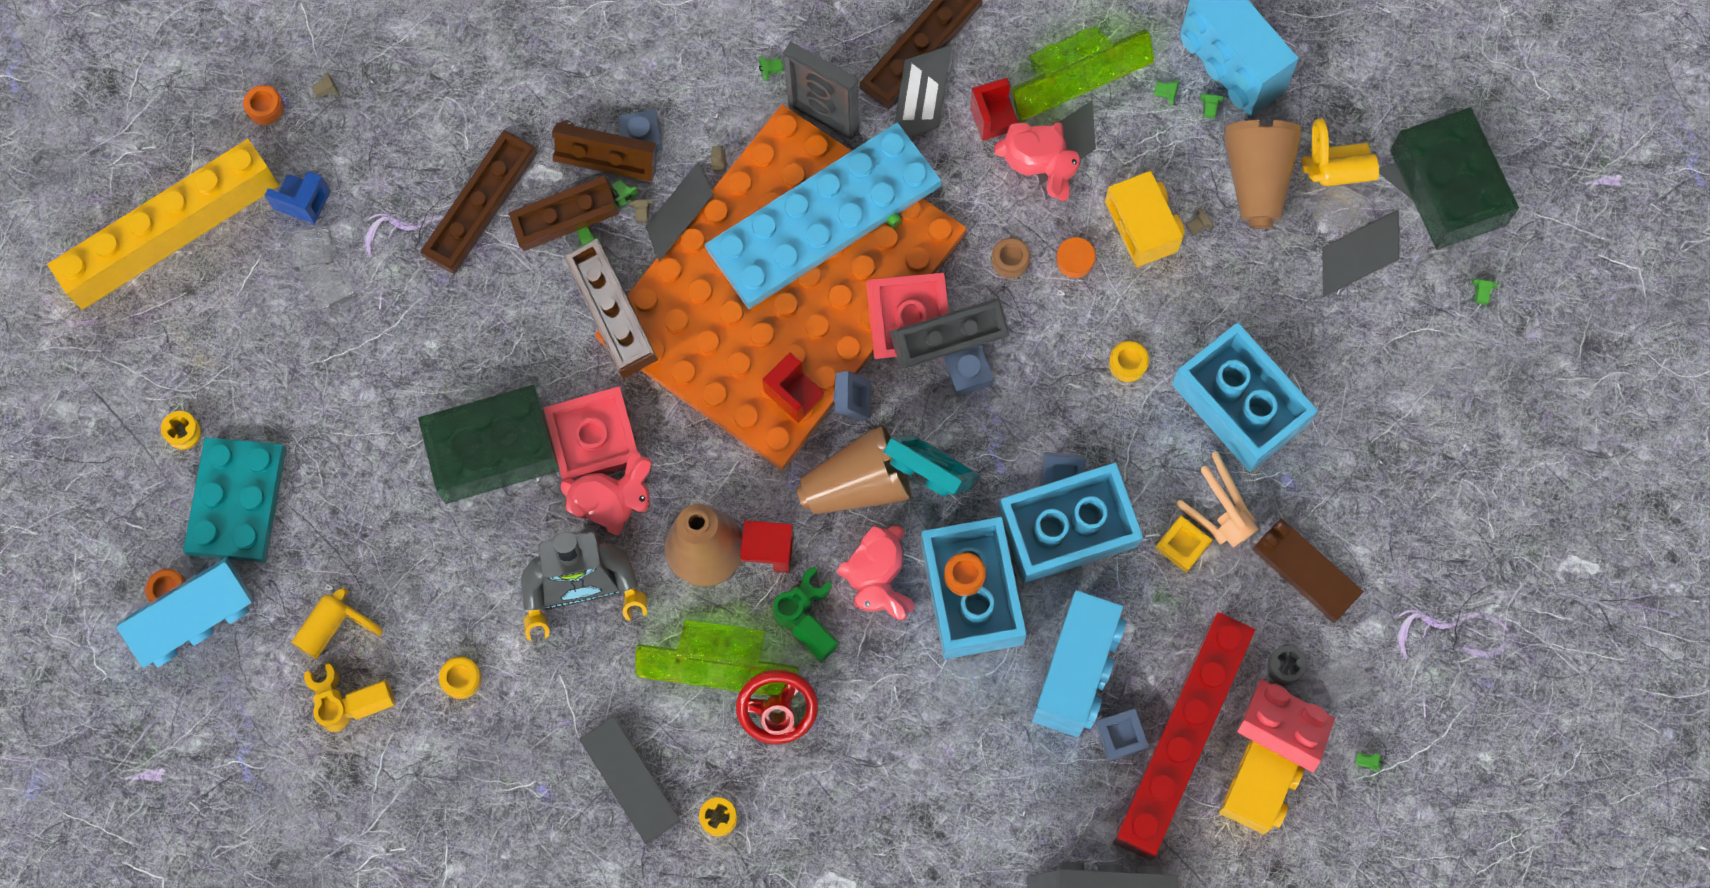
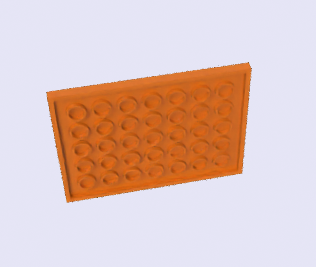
(719, 350)

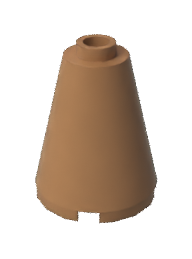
(1261, 167)
(855, 477)
(703, 546)

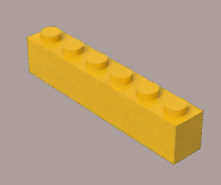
(163, 224)

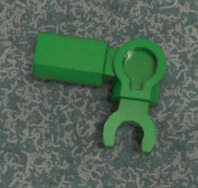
(790, 611)

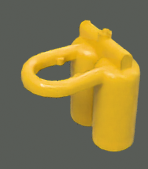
(1338, 163)
(325, 621)

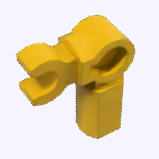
(334, 712)

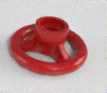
(780, 726)

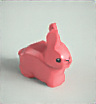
(1040, 151)
(607, 499)
(873, 570)

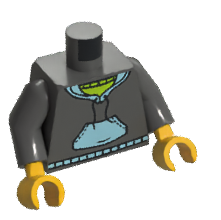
(576, 571)

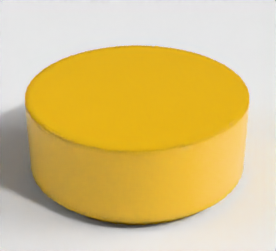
(1128, 361)
(460, 677)

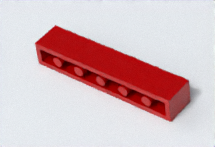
(1183, 736)

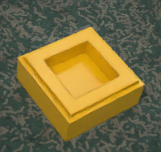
(1183, 544)

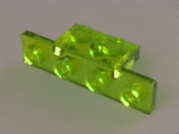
(1078, 67)
(710, 658)

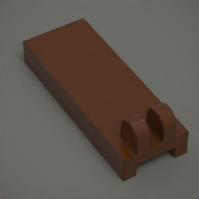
(604, 151)
(564, 213)
(1307, 570)

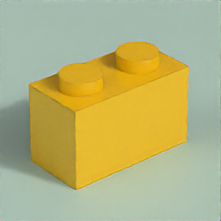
(1144, 218)
(1260, 788)

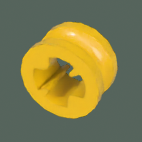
(193, 430)
(712, 805)

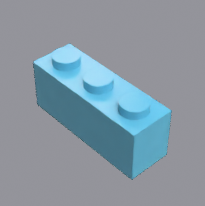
(186, 613)

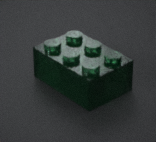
(1454, 178)
(488, 444)

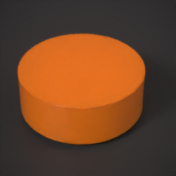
(263, 104)
(1075, 257)
(965, 574)
(162, 582)

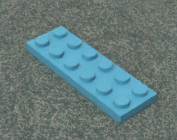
(822, 215)

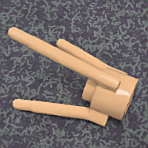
(1237, 522)

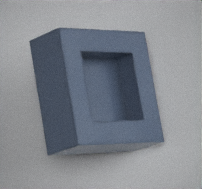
(641, 126)
(968, 370)
(852, 395)
(1060, 466)
(1122, 735)

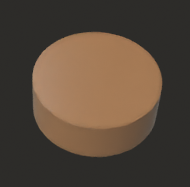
(1010, 258)

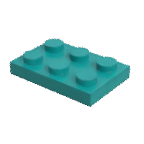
(942, 472)
(234, 500)

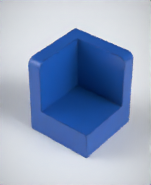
(300, 196)

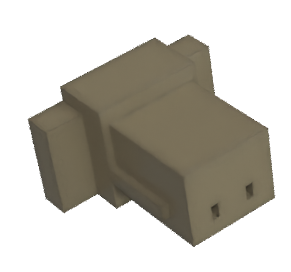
(325, 87)
(718, 158)
(641, 209)
(1199, 223)

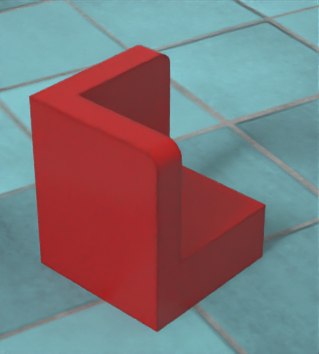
(992, 108)
(792, 388)
(767, 544)

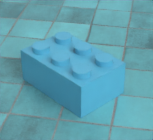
(1239, 51)
(1244, 397)
(1069, 523)
(993, 614)
(1080, 665)

